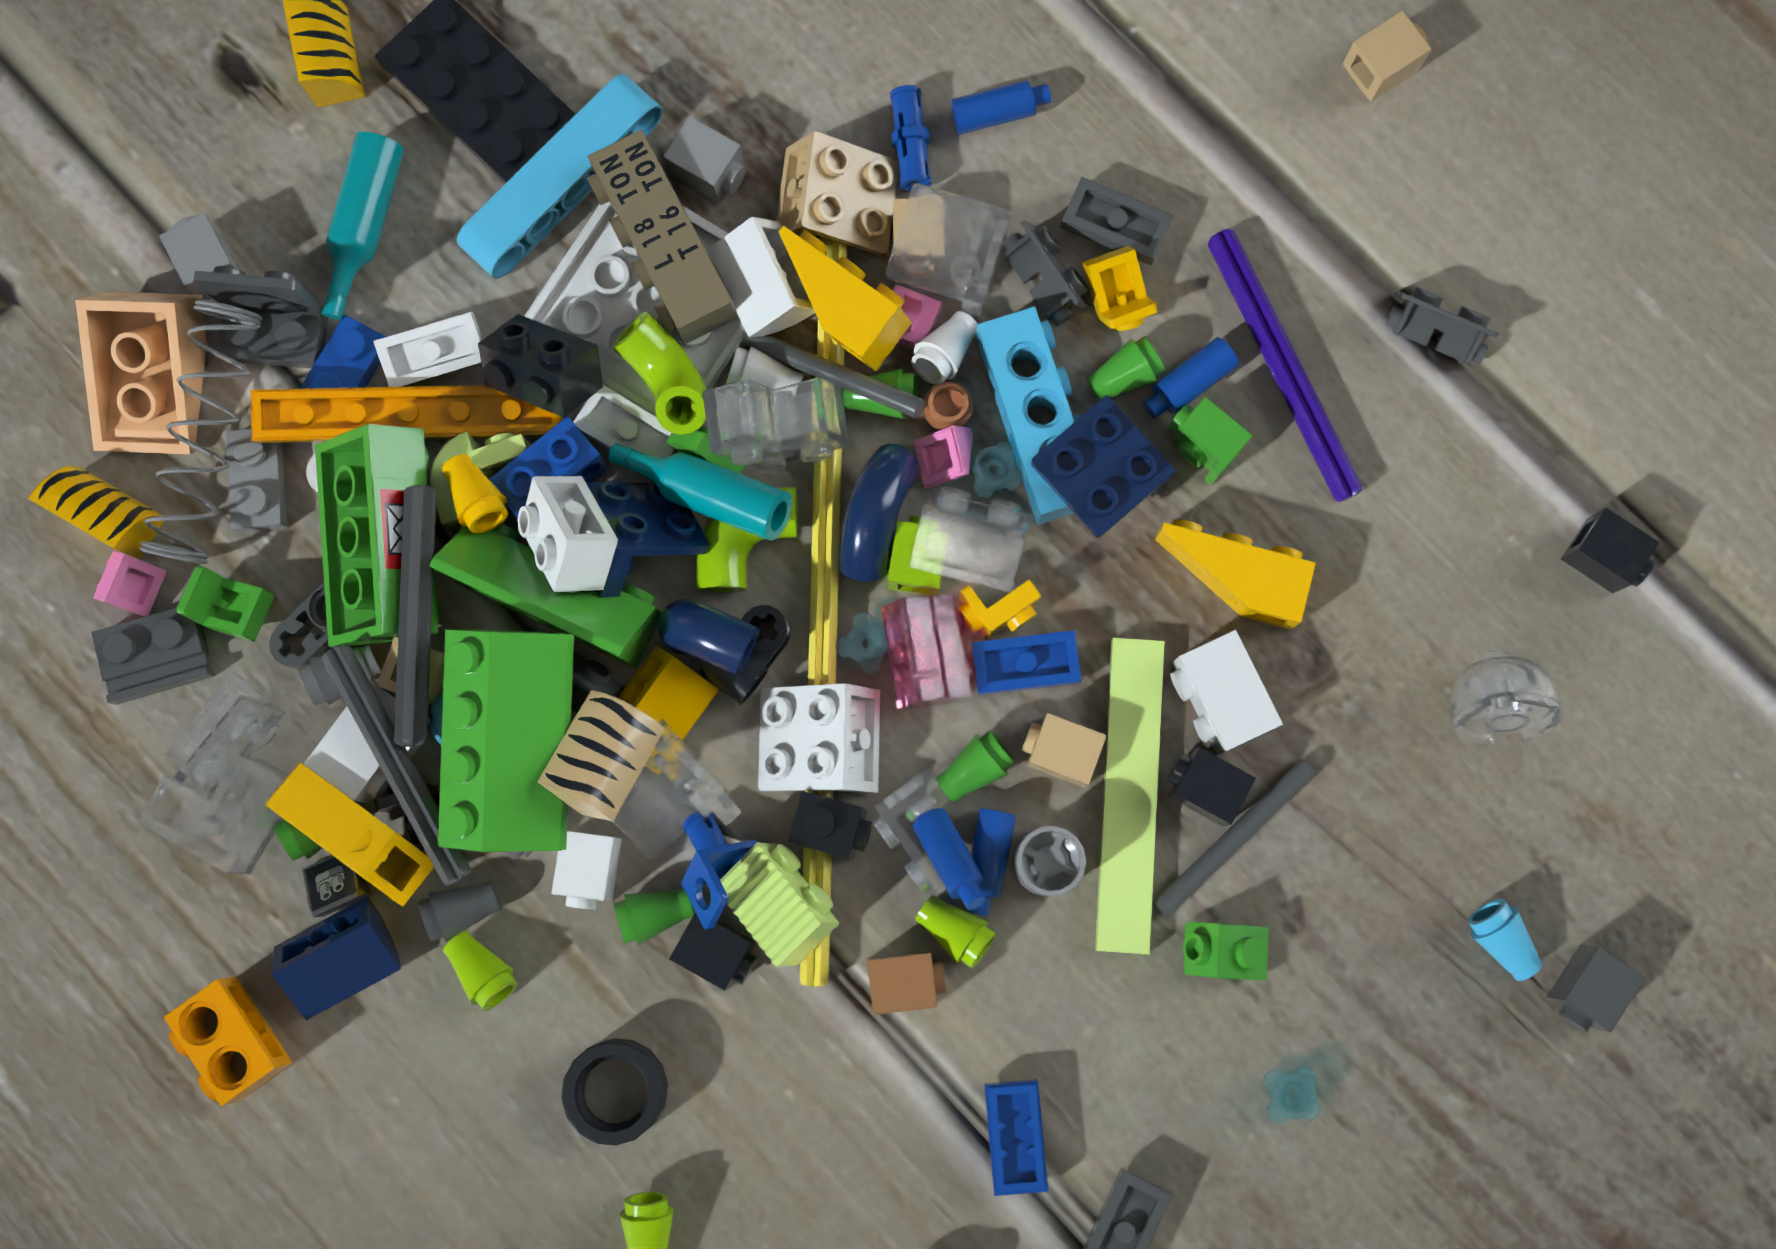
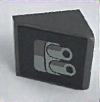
(332, 886)

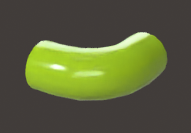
(666, 372)
(726, 561)

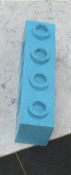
(1000, 346)

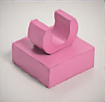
(921, 311)
(129, 584)

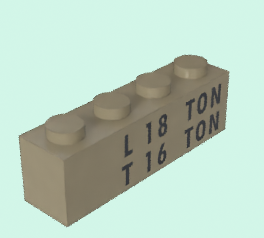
(662, 237)

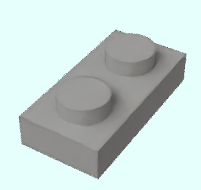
(255, 483)

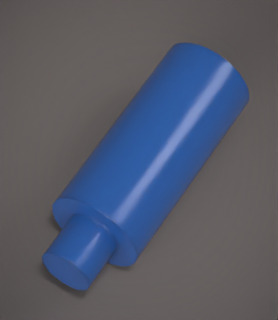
(998, 106)
(1191, 378)
(991, 852)
(950, 857)

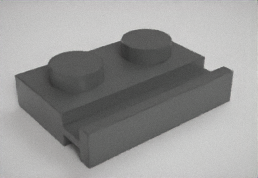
(151, 655)

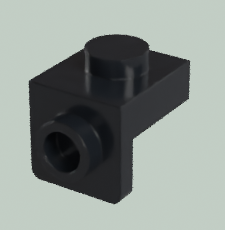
(830, 826)

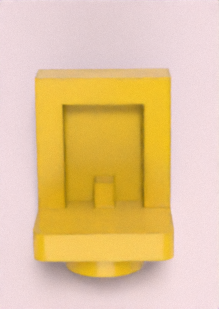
(1118, 289)
(1010, 611)

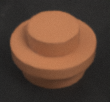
(948, 405)

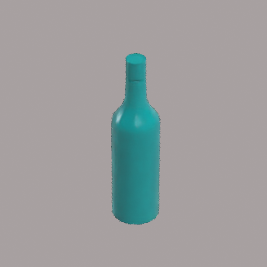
(360, 213)
(712, 490)

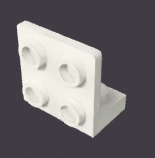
(819, 738)

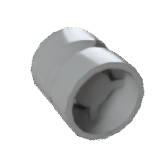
(1049, 861)

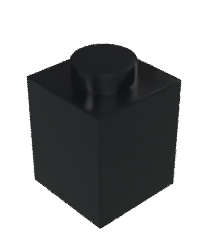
(1611, 551)
(1209, 786)
(715, 953)

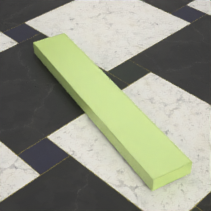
(1130, 796)

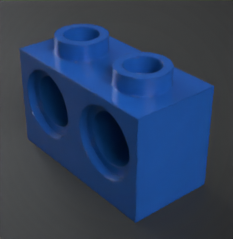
(557, 453)

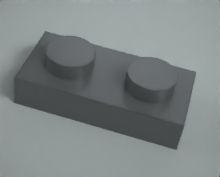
(1116, 220)
(1129, 1214)

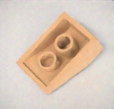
(131, 363)

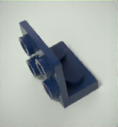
(1103, 467)
(644, 527)

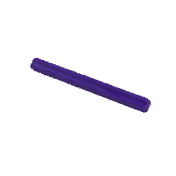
(1285, 365)

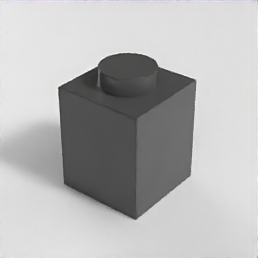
(1594, 989)

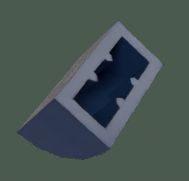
(335, 958)

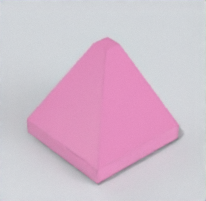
(944, 455)

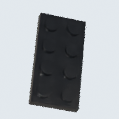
(474, 87)

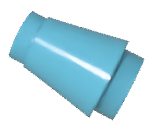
(1505, 938)

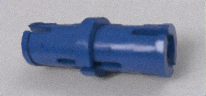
(910, 136)

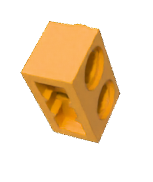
(239, 1030)

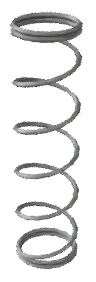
(251, 322)

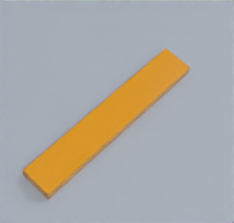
(438, 410)

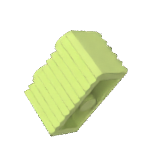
(778, 903)

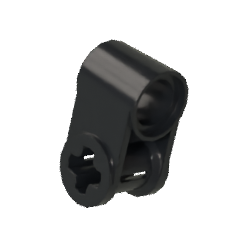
(761, 658)

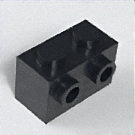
(541, 365)

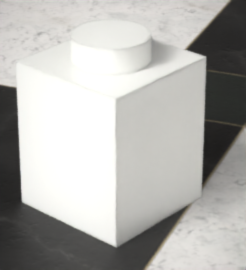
(587, 869)

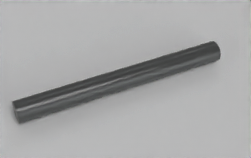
(837, 374)
(1234, 838)

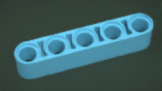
(554, 178)

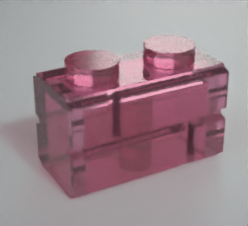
(926, 651)

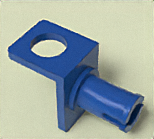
(709, 865)

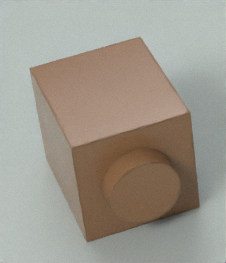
(905, 982)

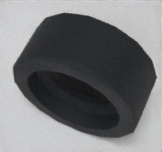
(574, 1085)

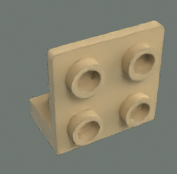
(838, 192)

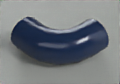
(874, 512)
(707, 634)

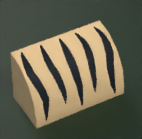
(601, 756)

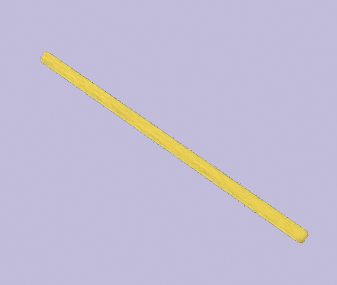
(823, 622)

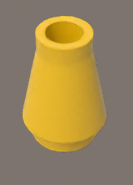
(475, 497)

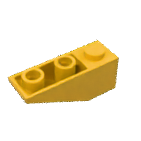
(848, 309)
(1249, 579)
(350, 834)

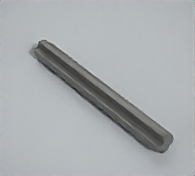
(415, 616)
(393, 760)

